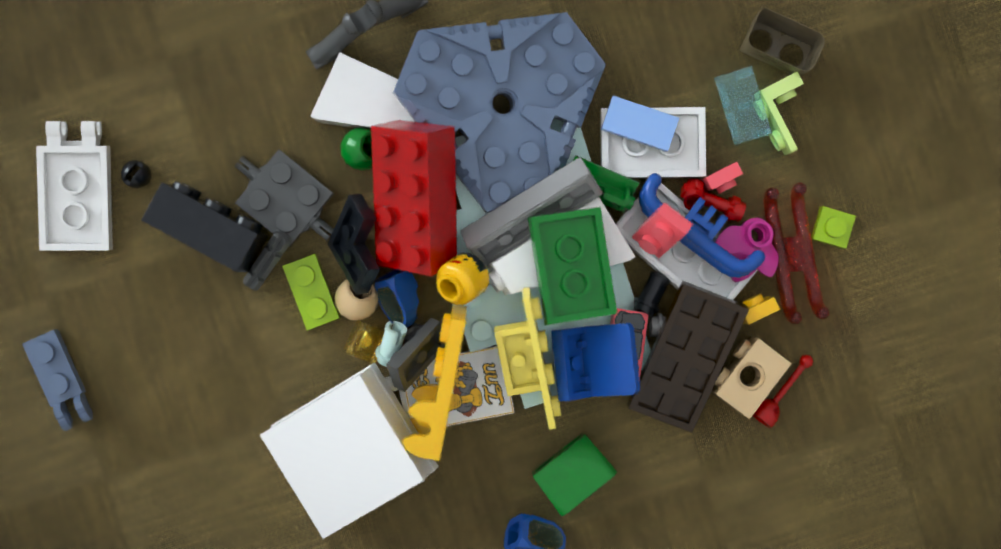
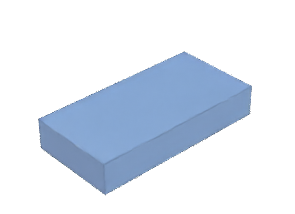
(640, 123)

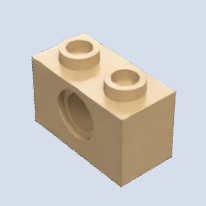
(768, 368)

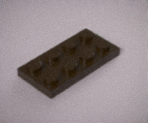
(688, 356)

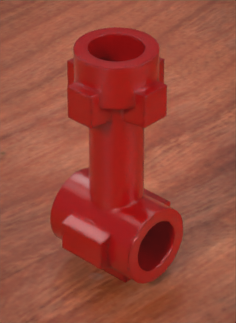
(695, 188)

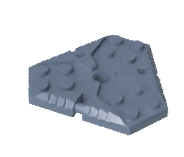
(542, 70)

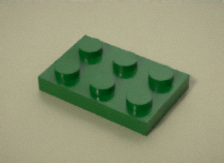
(572, 265)

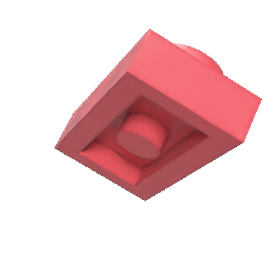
(661, 230)

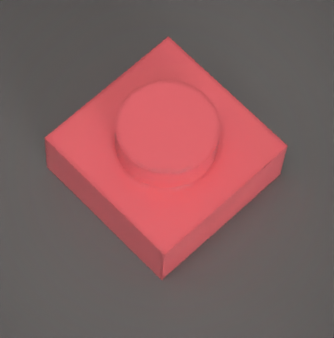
(723, 178)

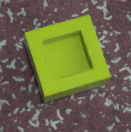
(833, 227)

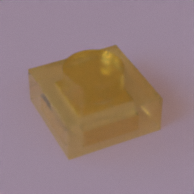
(364, 341)

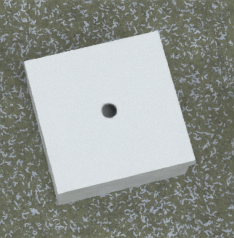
(347, 451)

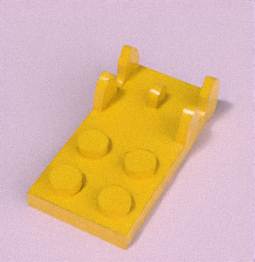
(434, 400)

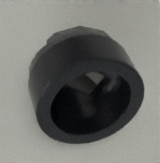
(142, 176)

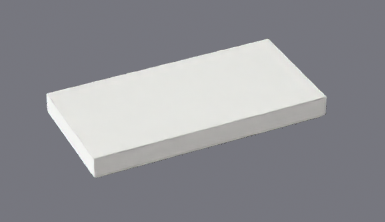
(679, 261)

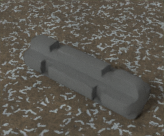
(267, 260)

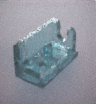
(743, 105)

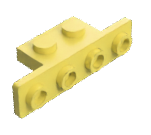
(522, 358)

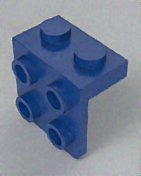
(595, 361)

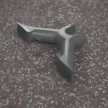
(357, 24)

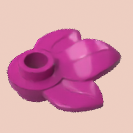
(740, 244)

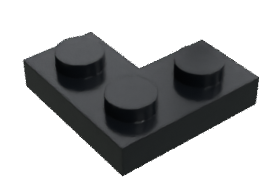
(349, 245)

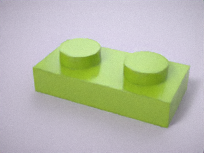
(311, 291)

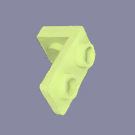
(781, 92)

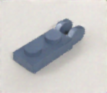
(58, 377)

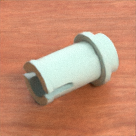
(391, 342)

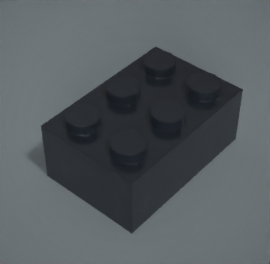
(205, 226)

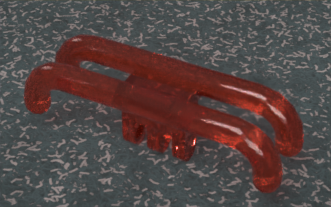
(794, 254)

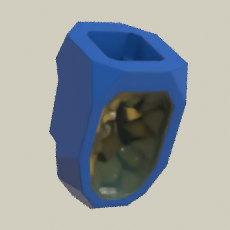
(398, 296)
(533, 532)

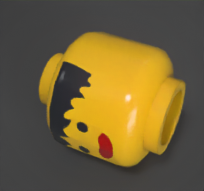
(462, 279)

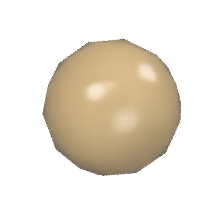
(355, 306)

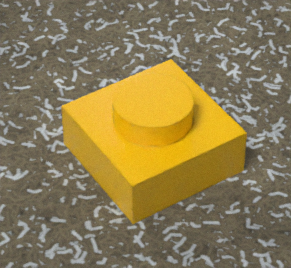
(759, 308)

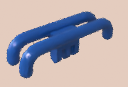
(701, 234)

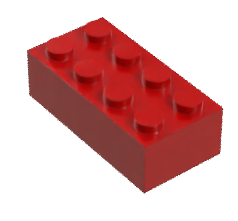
(414, 195)

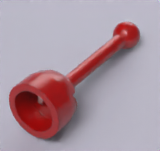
(769, 411)

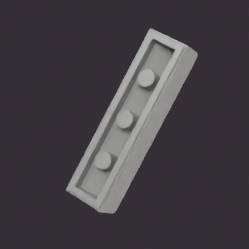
(508, 224)

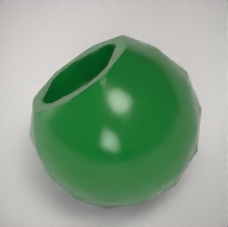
(357, 148)

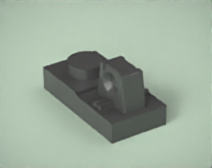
(416, 353)

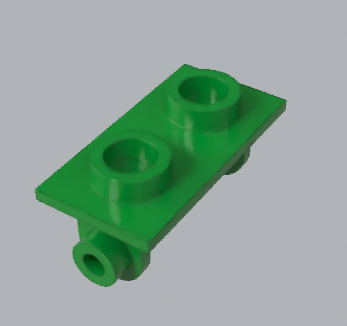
(616, 188)

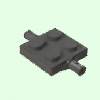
(284, 197)

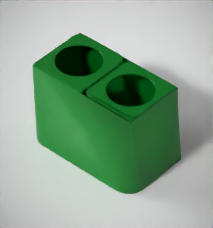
(573, 473)

